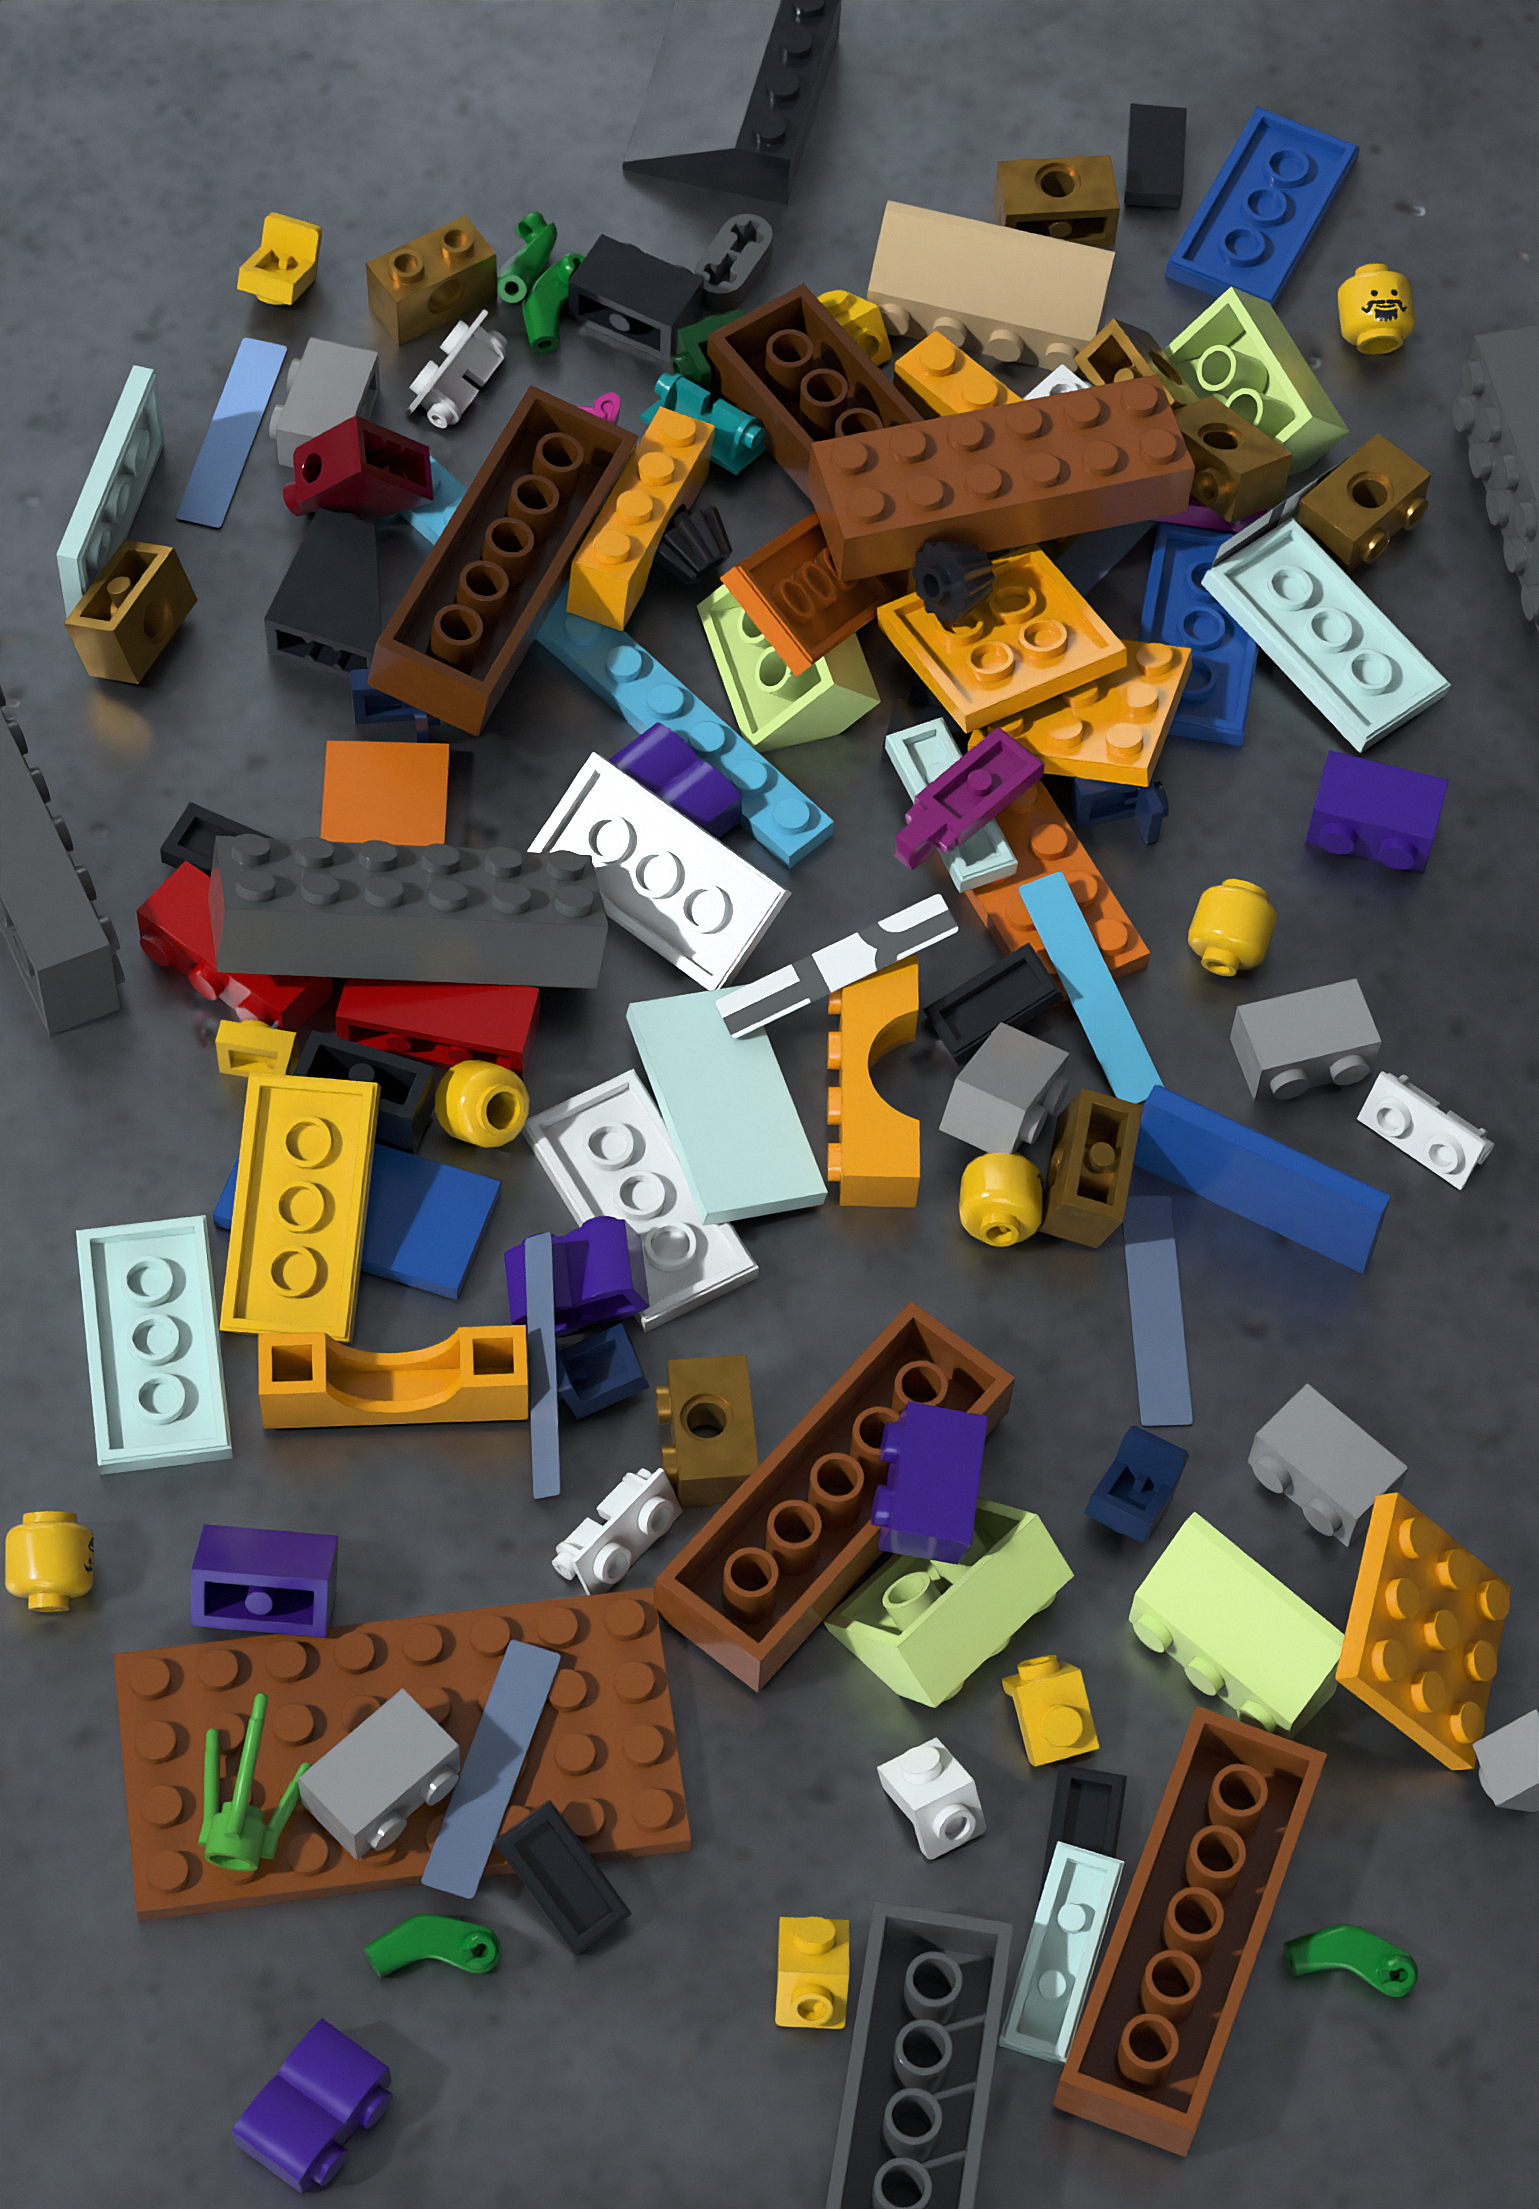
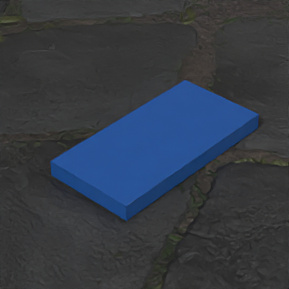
(1262, 209)
(1186, 615)
(1260, 1178)
(419, 1219)

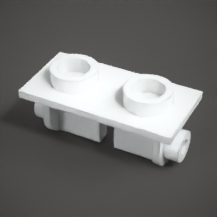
(470, 353)
(1423, 1131)
(636, 1516)

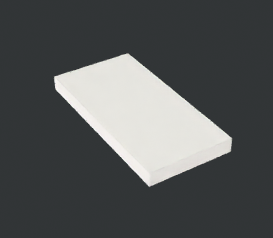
(664, 874)
(617, 1160)

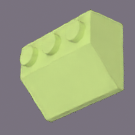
(1257, 371)
(766, 696)
(937, 1621)
(1237, 1631)

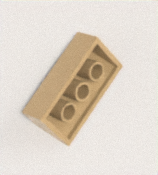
(989, 287)

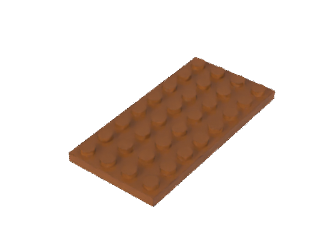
(597, 1751)

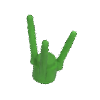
(237, 1835)

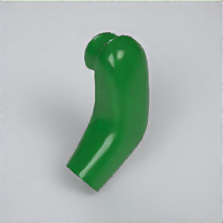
(526, 264)
(544, 301)
(435, 1937)
(1356, 1950)

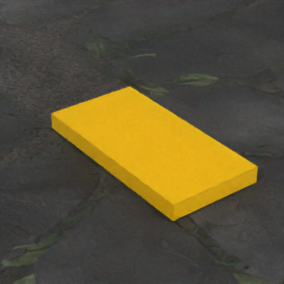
(300, 1206)

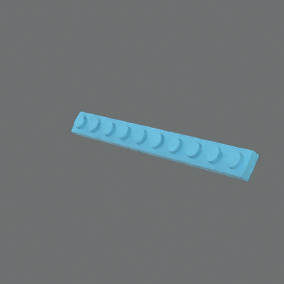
(648, 694)

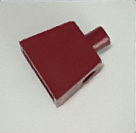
(360, 472)

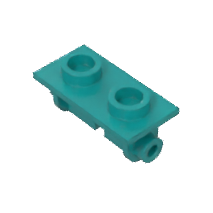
(736, 433)

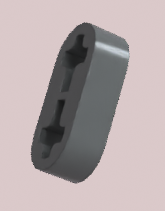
(743, 267)

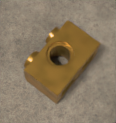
(1059, 198)
(432, 280)
(1129, 353)
(1234, 462)
(1365, 503)
(131, 611)
(1090, 1168)
(713, 1394)

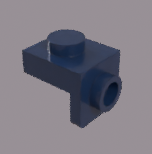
(378, 707)
(1103, 802)
(599, 1371)
(1138, 1484)

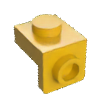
(284, 262)
(861, 321)
(255, 1048)
(1051, 1709)
(812, 1972)

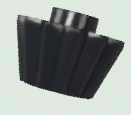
(694, 545)
(952, 578)

